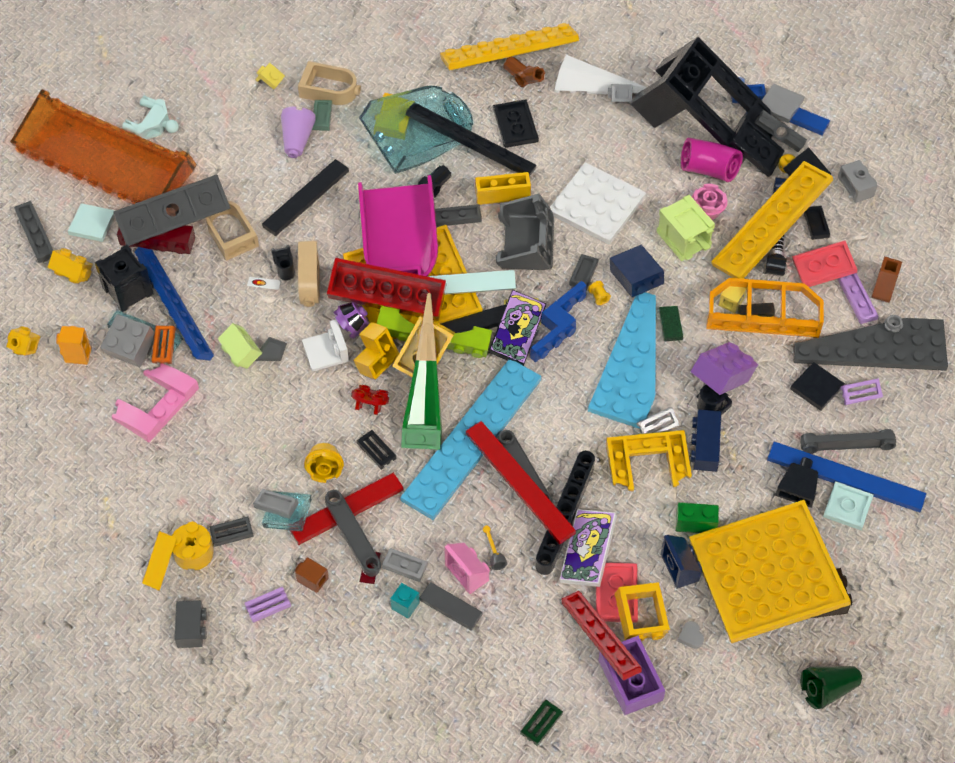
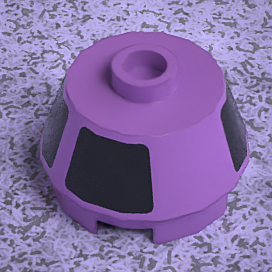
(352, 318)

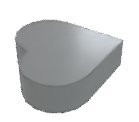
(691, 636)

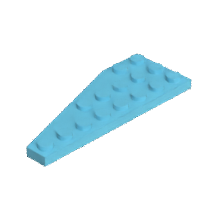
(629, 377)

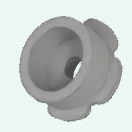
(896, 320)

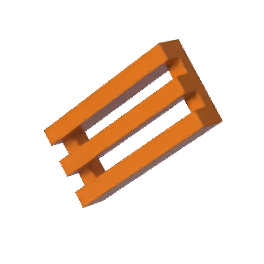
(162, 359)

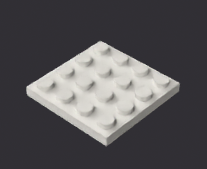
(597, 203)

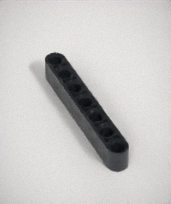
(566, 503)

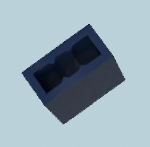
(636, 270)

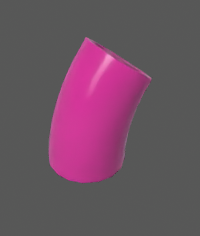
(710, 159)

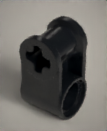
(284, 262)

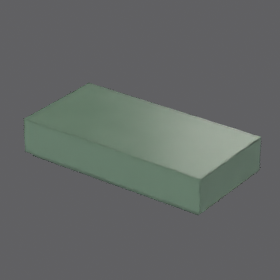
(322, 111)

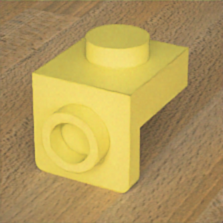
(270, 75)

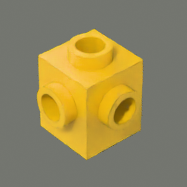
(22, 341)

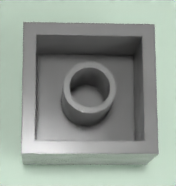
(128, 340)

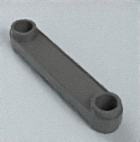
(883, 439)
(519, 455)
(352, 533)

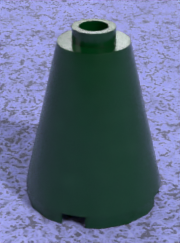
(828, 683)

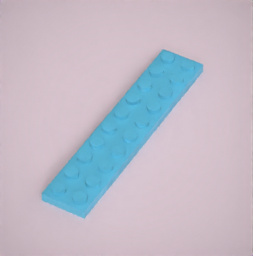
(458, 453)

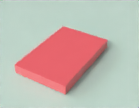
(824, 264)
(616, 576)

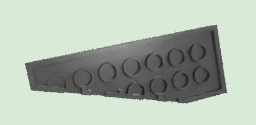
(916, 346)

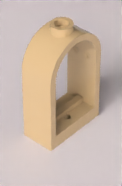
(310, 92)
(238, 245)
(308, 273)

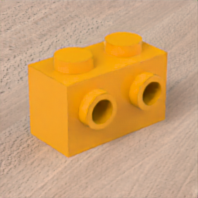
(74, 344)

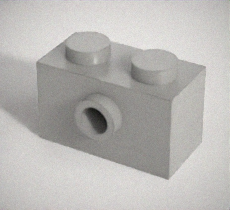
(857, 181)

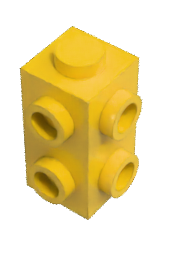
(70, 265)

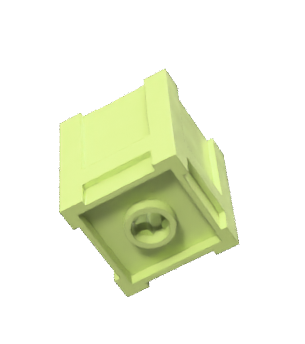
(685, 228)

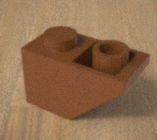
(886, 279)

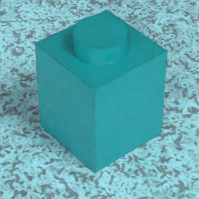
(405, 600)

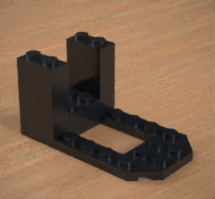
(682, 80)

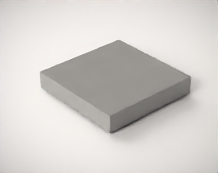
(782, 102)

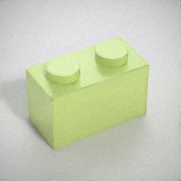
(239, 346)

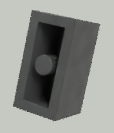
(189, 624)

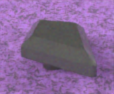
(272, 350)

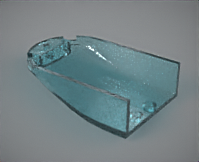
(406, 141)

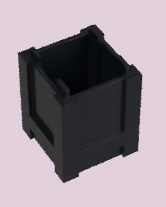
(124, 278)

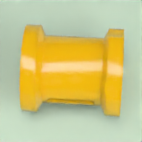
(599, 293)

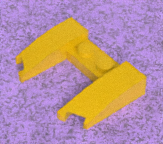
(671, 443)

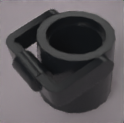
(712, 401)

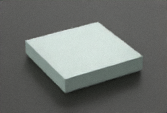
(91, 222)
(848, 505)

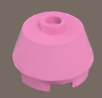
(711, 200)

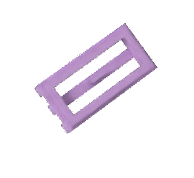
(846, 395)
(270, 601)

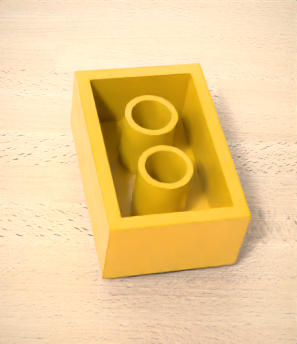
(406, 359)

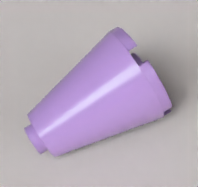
(296, 129)

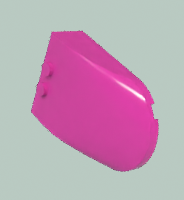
(400, 227)

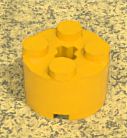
(193, 546)

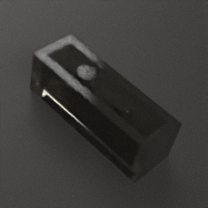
(762, 309)

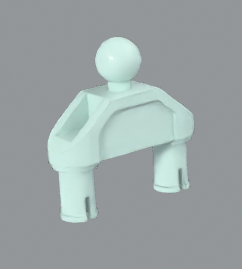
(155, 121)

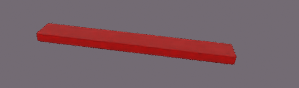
(521, 482)

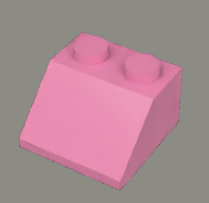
(466, 566)

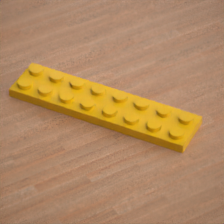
(508, 47)
(772, 221)

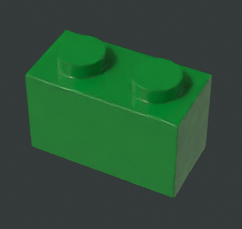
(696, 517)

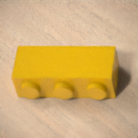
(502, 188)

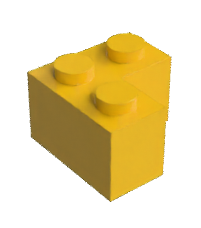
(379, 351)

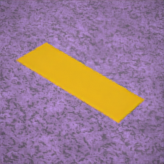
(159, 560)

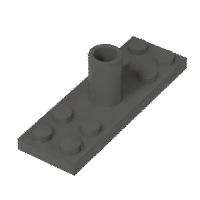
(190, 202)

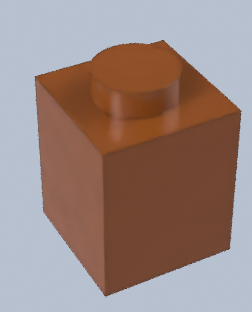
(311, 574)

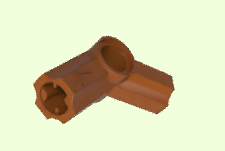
(523, 74)

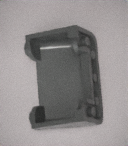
(527, 234)

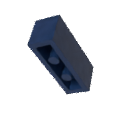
(706, 440)

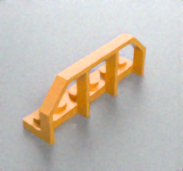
(762, 324)

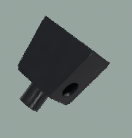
(799, 483)

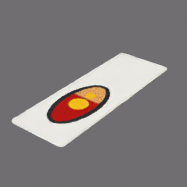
(263, 283)

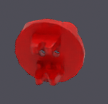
(369, 396)

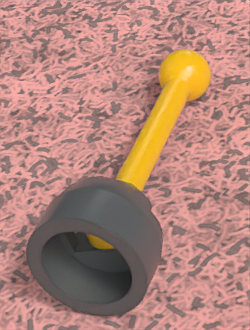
(497, 560)

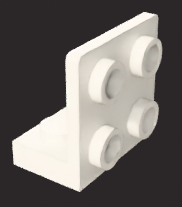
(326, 349)

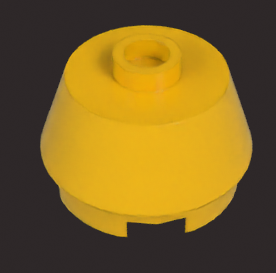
(323, 462)

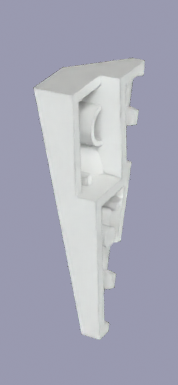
(581, 76)

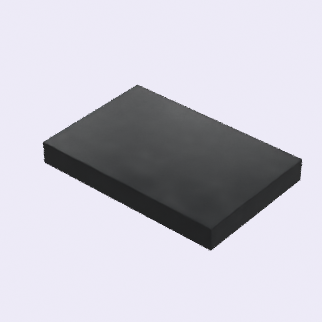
(515, 123)
(757, 147)

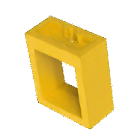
(637, 592)

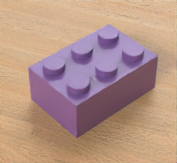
(724, 368)
(639, 690)

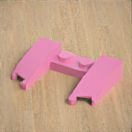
(145, 425)

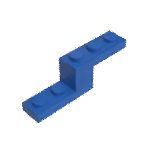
(558, 321)

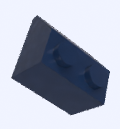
(680, 561)

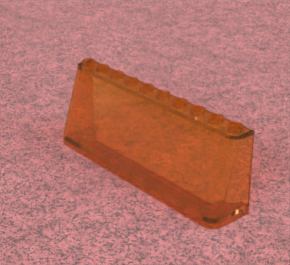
(99, 151)

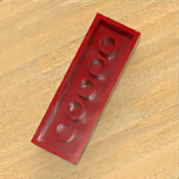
(386, 287)

